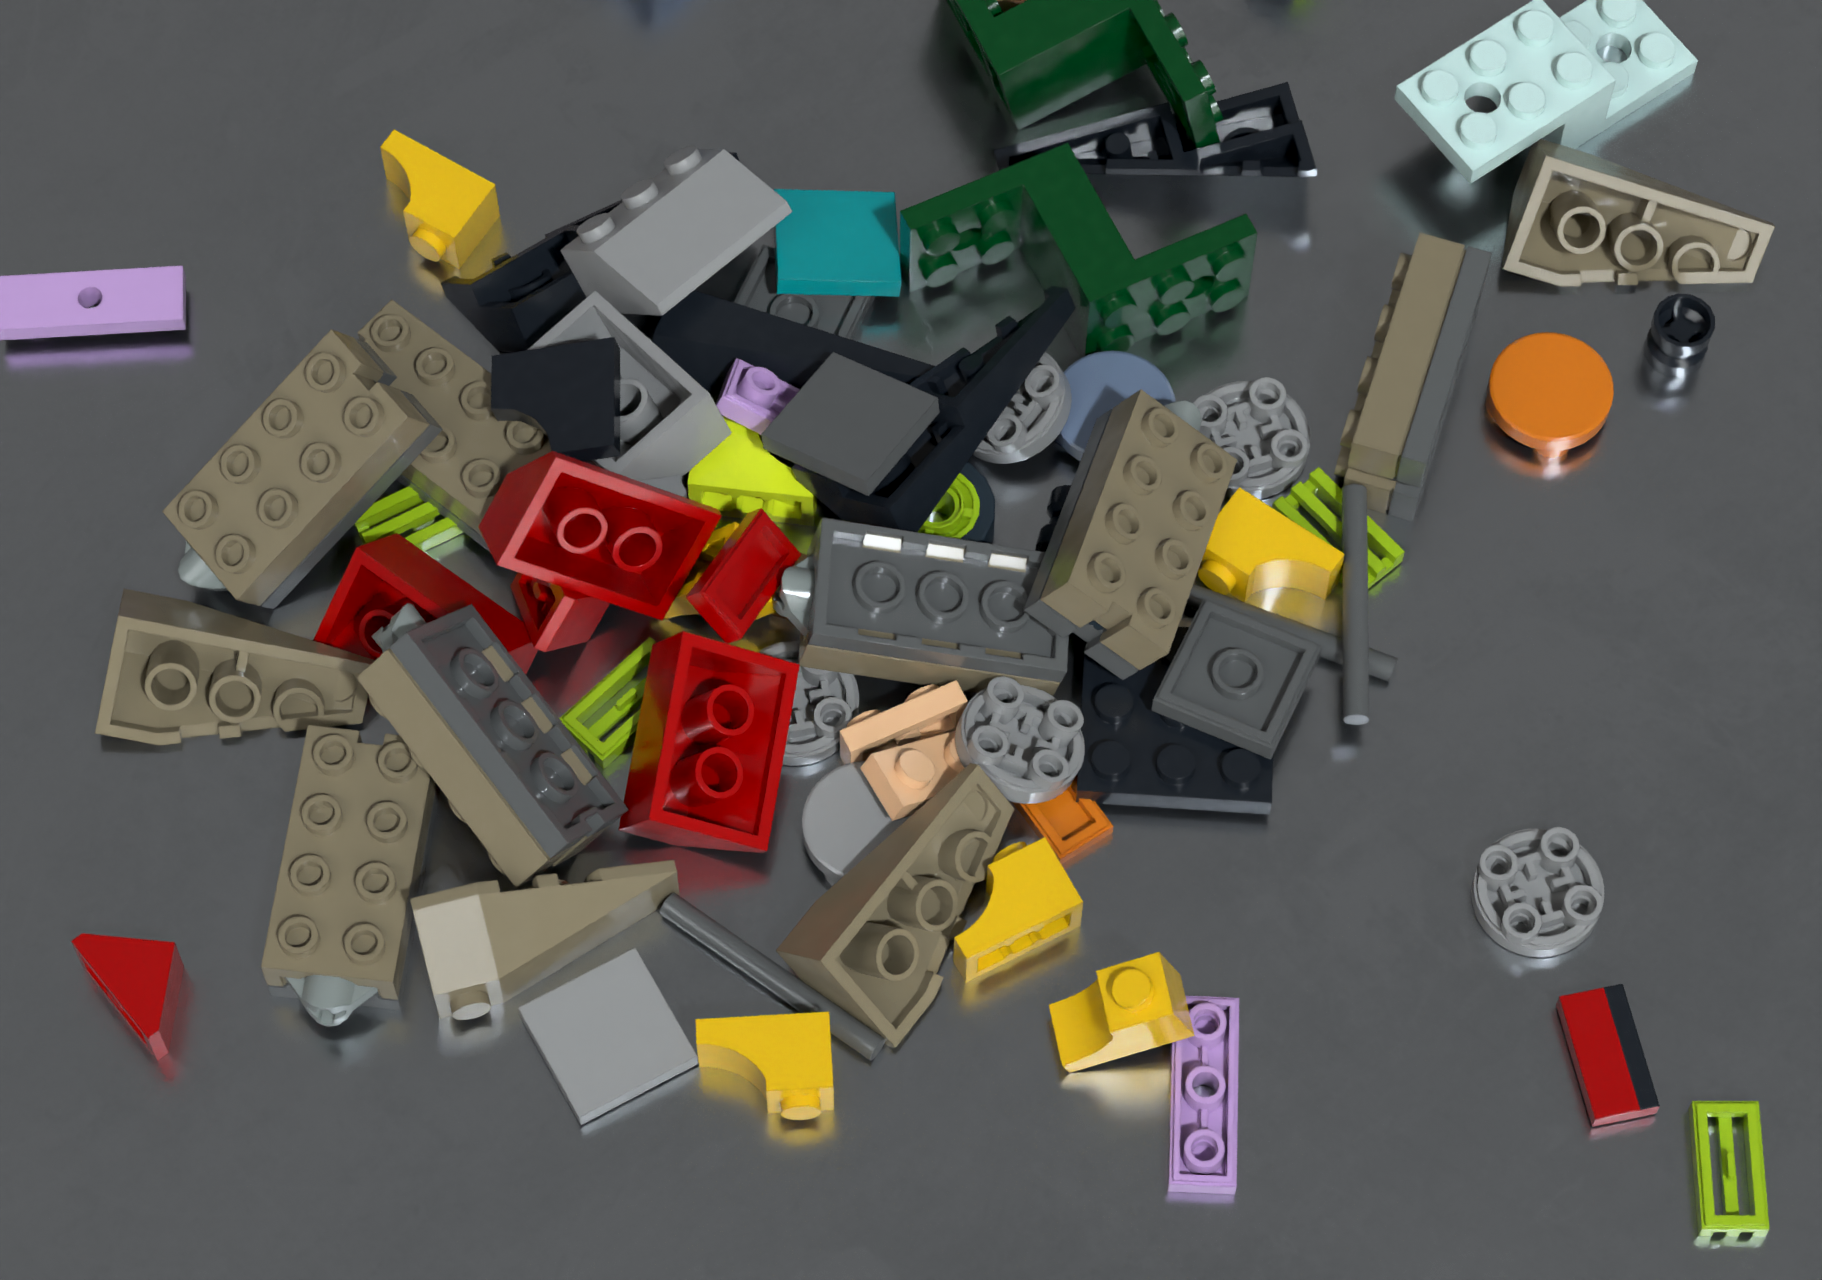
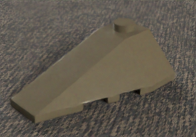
(1605, 223)
(207, 672)
(889, 920)
(496, 944)

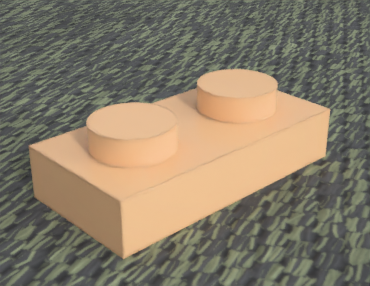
(922, 715)
(912, 773)

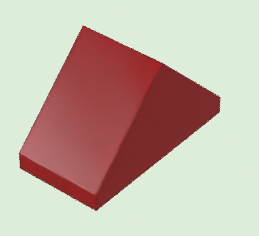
(555, 614)
(139, 980)

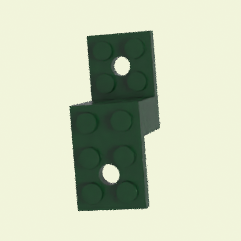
(1065, 49)
(1073, 244)

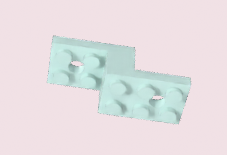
(1543, 80)

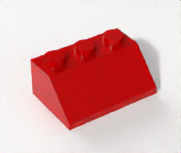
(597, 532)
(394, 573)
(709, 745)

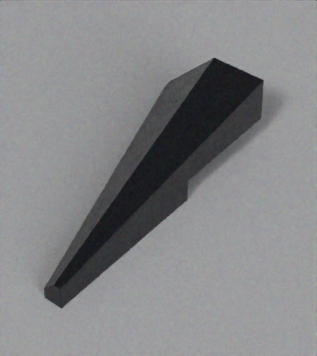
(1256, 139)
(523, 292)
(711, 332)
(970, 399)

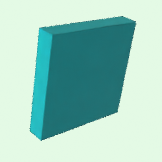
(838, 244)

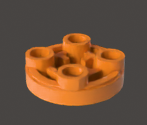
(1549, 392)

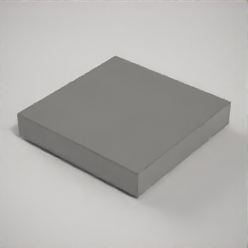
(608, 1036)

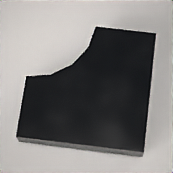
(565, 393)

